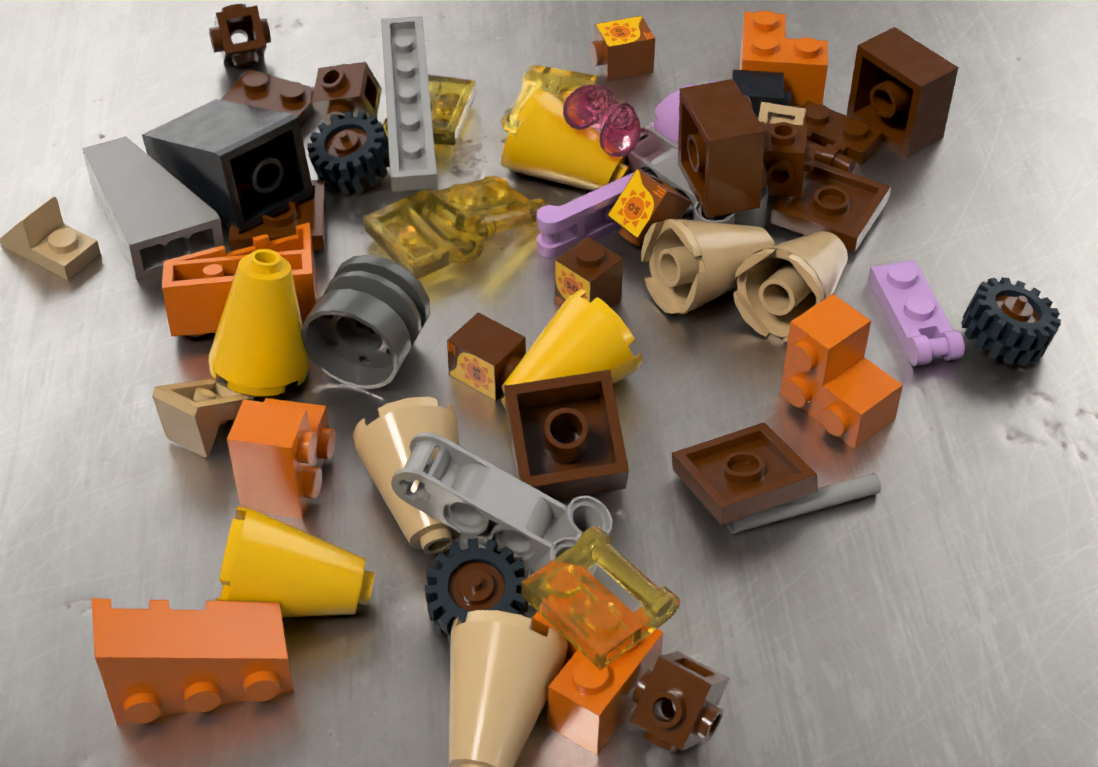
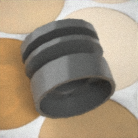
(366, 321)

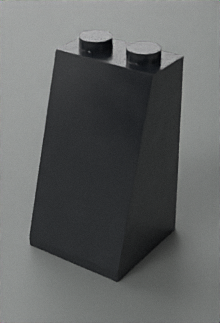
(232, 146)

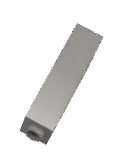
(149, 207)

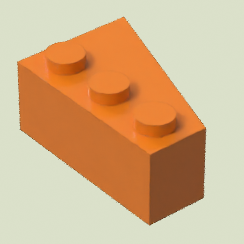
(199, 283)
(189, 660)

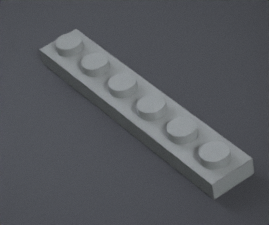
(408, 105)

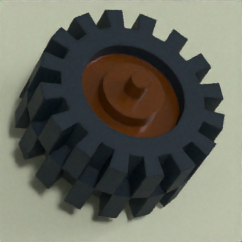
(350, 152)
(1011, 321)
(472, 582)

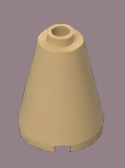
(696, 260)
(788, 280)
(385, 450)
(498, 685)

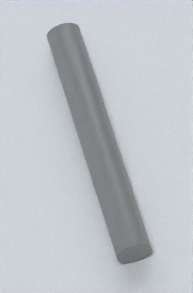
(824, 498)

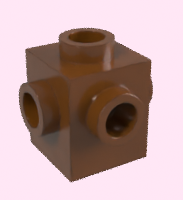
(242, 20)
(345, 90)
(787, 159)
(678, 702)

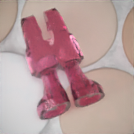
(616, 121)

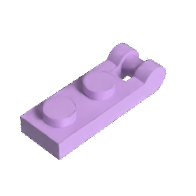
(582, 217)
(915, 313)

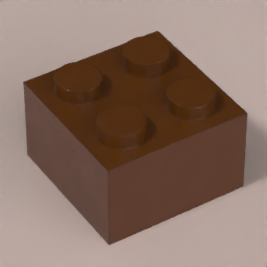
(902, 90)
(721, 147)
(567, 435)

